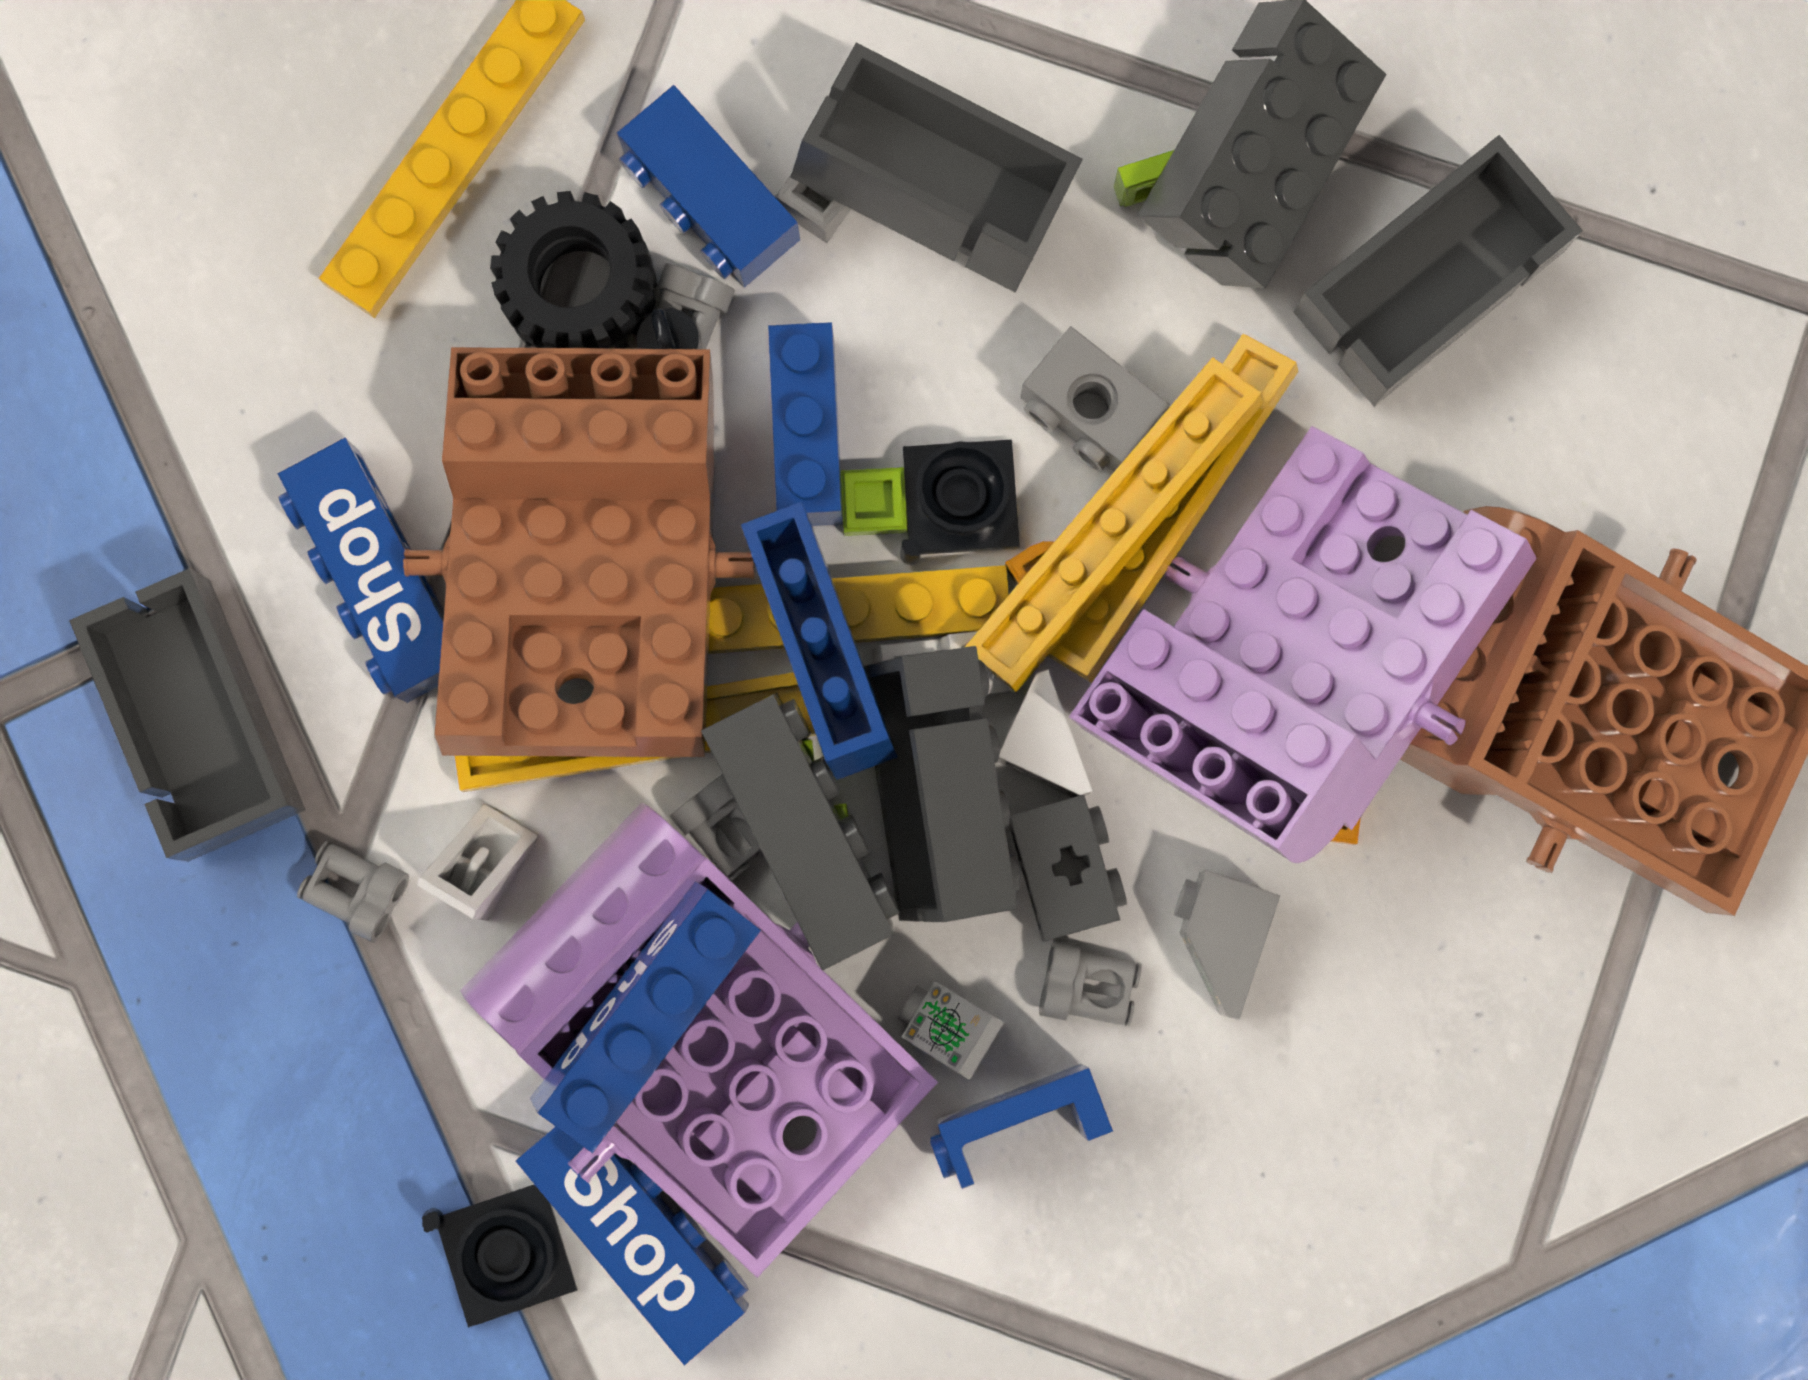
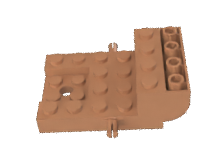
(577, 552)
(1609, 716)

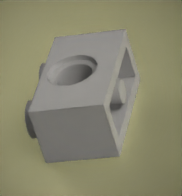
(1081, 367)

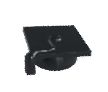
(959, 498)
(504, 1253)

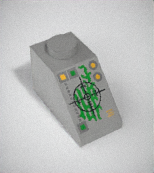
(1225, 934)
(949, 1028)

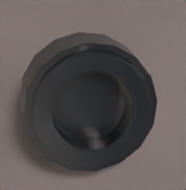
(668, 330)

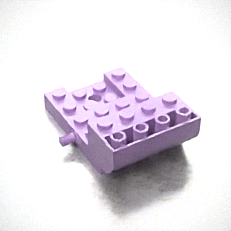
(1305, 654)
(758, 1053)

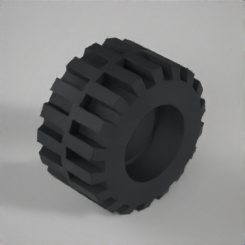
(565, 229)

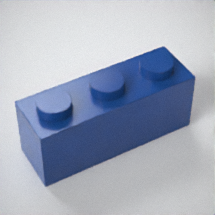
(706, 188)
(806, 420)

